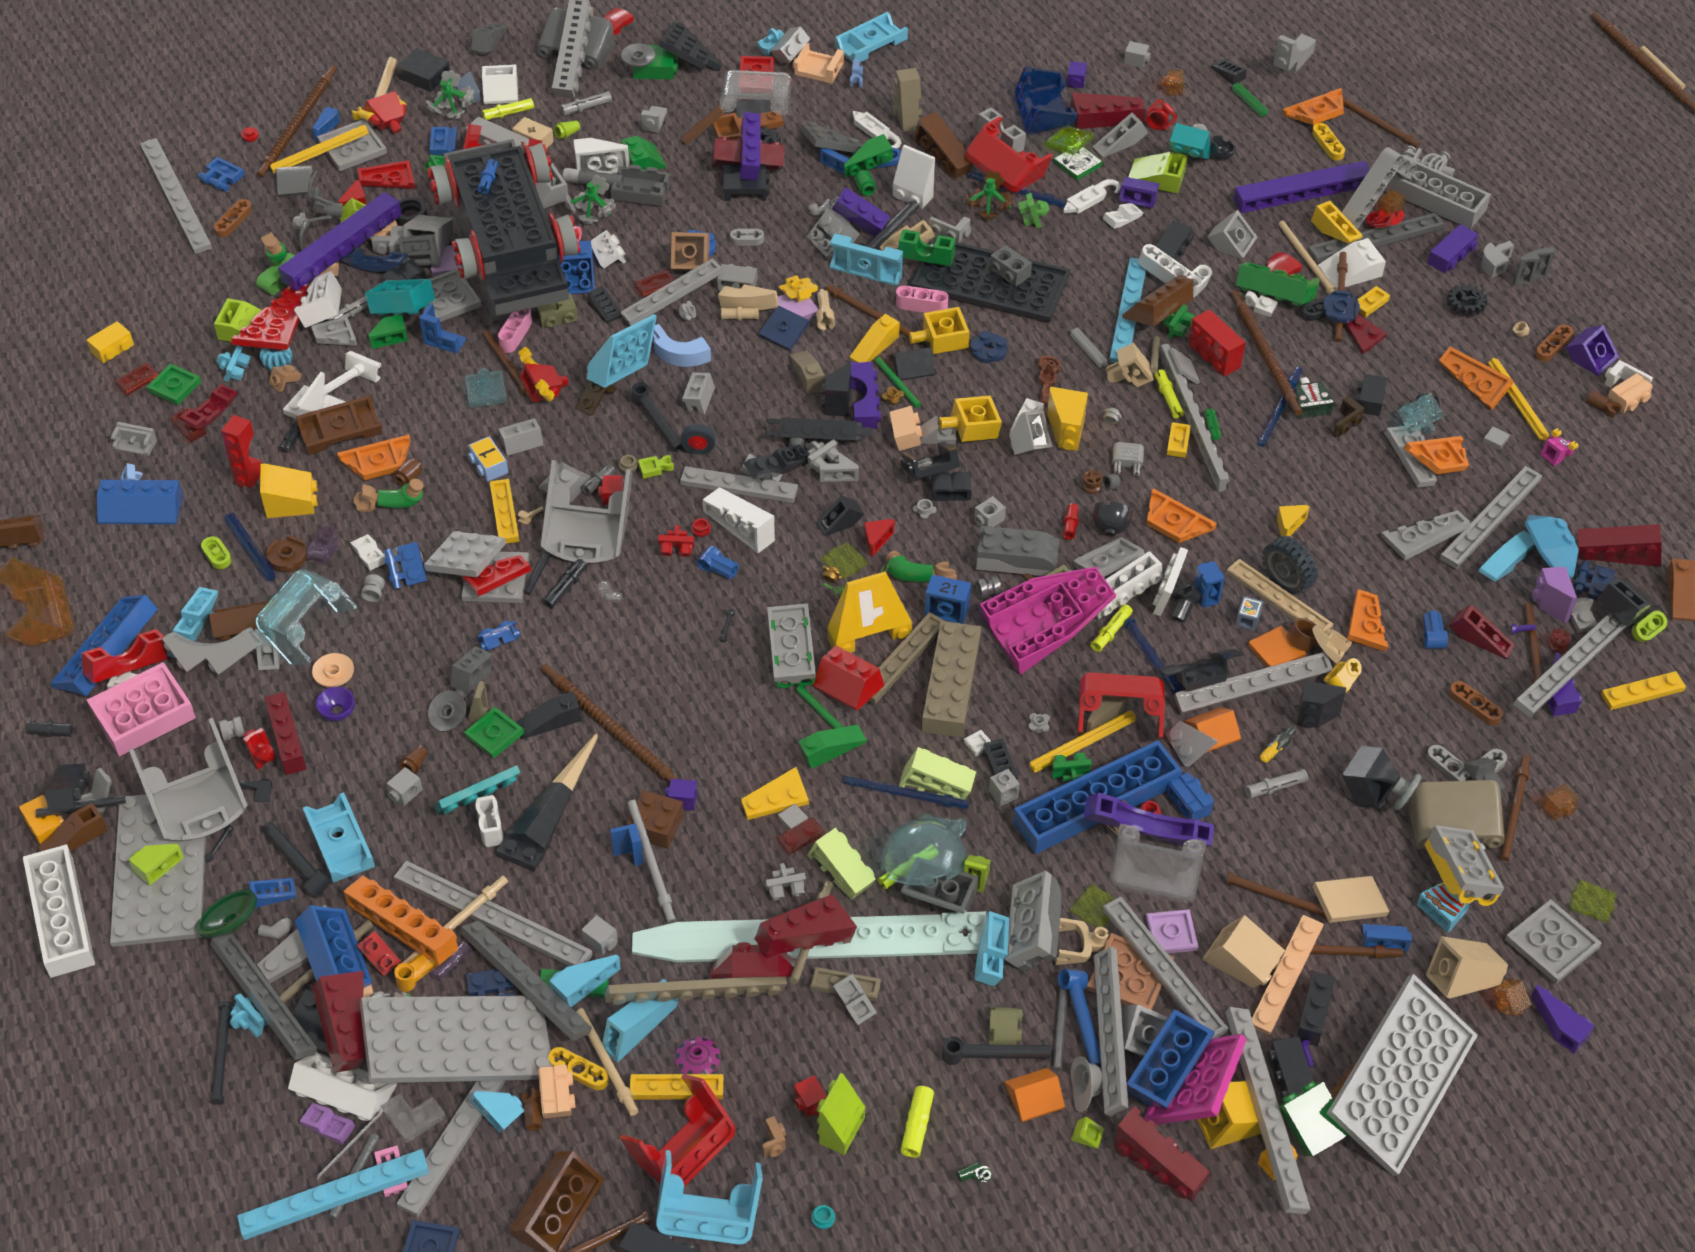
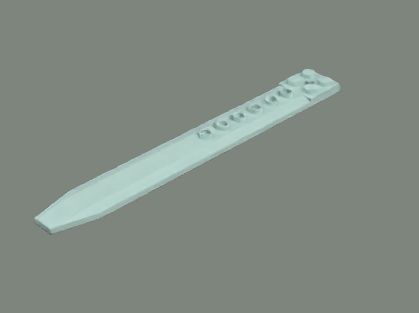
(873, 938)

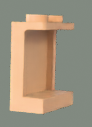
(818, 65)

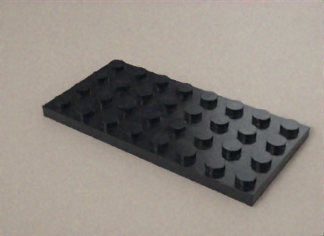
(974, 282)

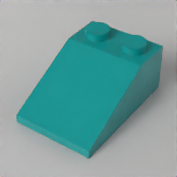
(1190, 141)

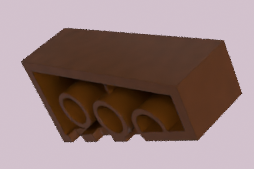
(942, 145)

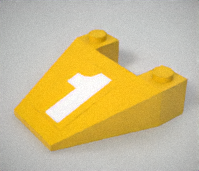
(866, 609)

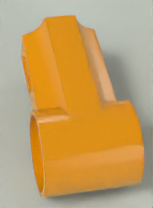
(414, 970)

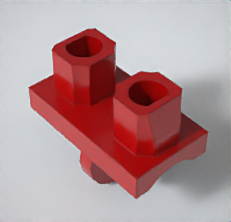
(676, 539)
(259, 747)
(379, 953)

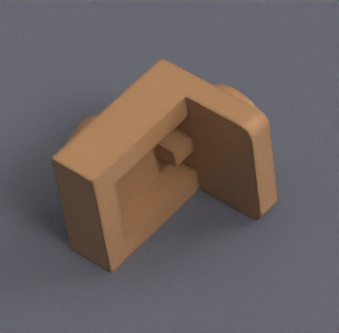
(282, 375)
(777, 1135)

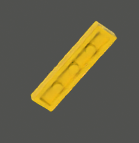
(504, 510)
(1643, 690)
(670, 1086)

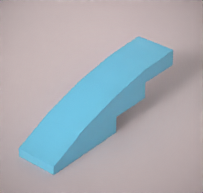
(1508, 556)
(195, 614)

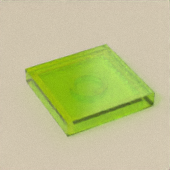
(1069, 140)

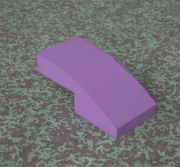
(326, 1123)

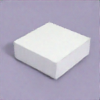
(976, 741)

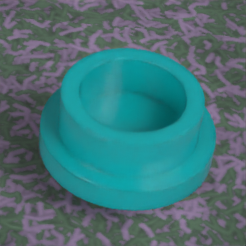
(823, 1217)

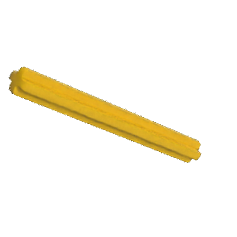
(320, 148)
(1522, 404)
(1083, 740)

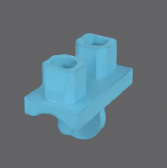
(770, 41)
(229, 363)
(246, 1016)

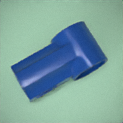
(713, 560)
(1434, 633)

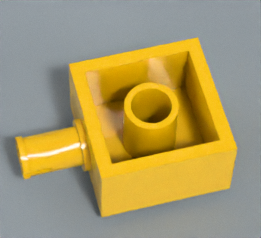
(943, 330)
(973, 418)

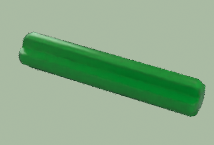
(1250, 100)

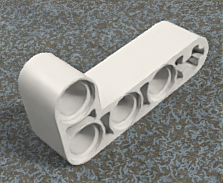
(1167, 268)

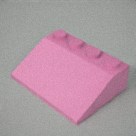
(141, 709)

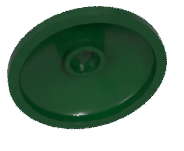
(227, 914)

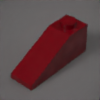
(1479, 631)

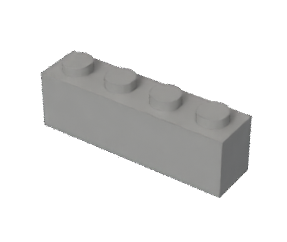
(494, 133)

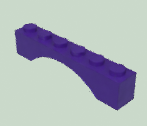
(1113, 811)

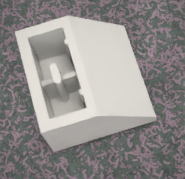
(500, 84)

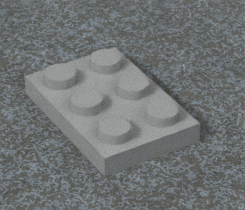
(1110, 557)

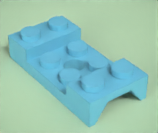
(870, 36)
(881, 266)
(344, 854)

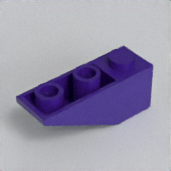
(1566, 699)
(1564, 1023)

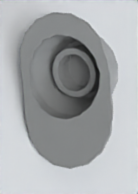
(1086, 1082)

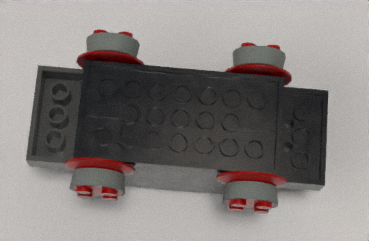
(507, 230)

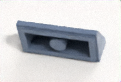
(468, 80)

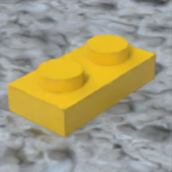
(1372, 301)
(1178, 440)

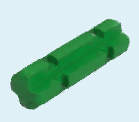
(1212, 424)

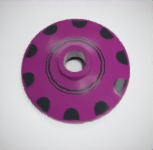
(702, 1064)

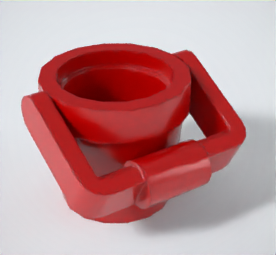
(1158, 116)

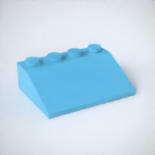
(622, 353)

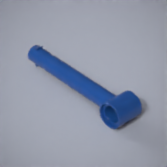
(1076, 982)

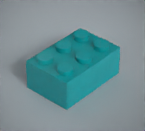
(400, 296)

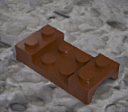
(338, 424)

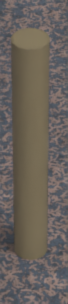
(1155, 354)

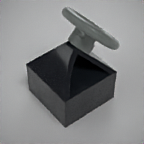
(1373, 777)

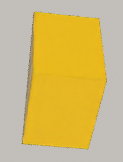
(1291, 518)

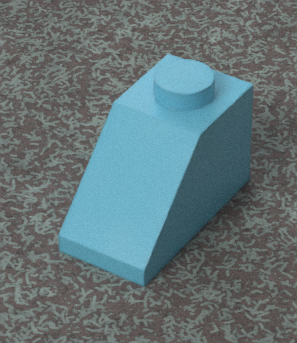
(497, 1107)

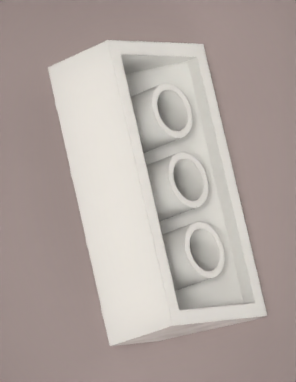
(345, 1090)

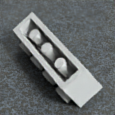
(1133, 580)

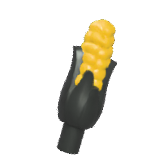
(1277, 744)

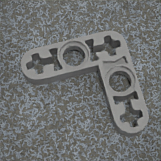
(1461, 774)

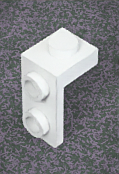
(1623, 371)

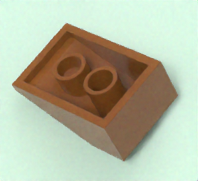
(1681, 589)

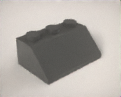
(952, 894)

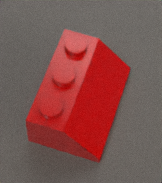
(847, 678)

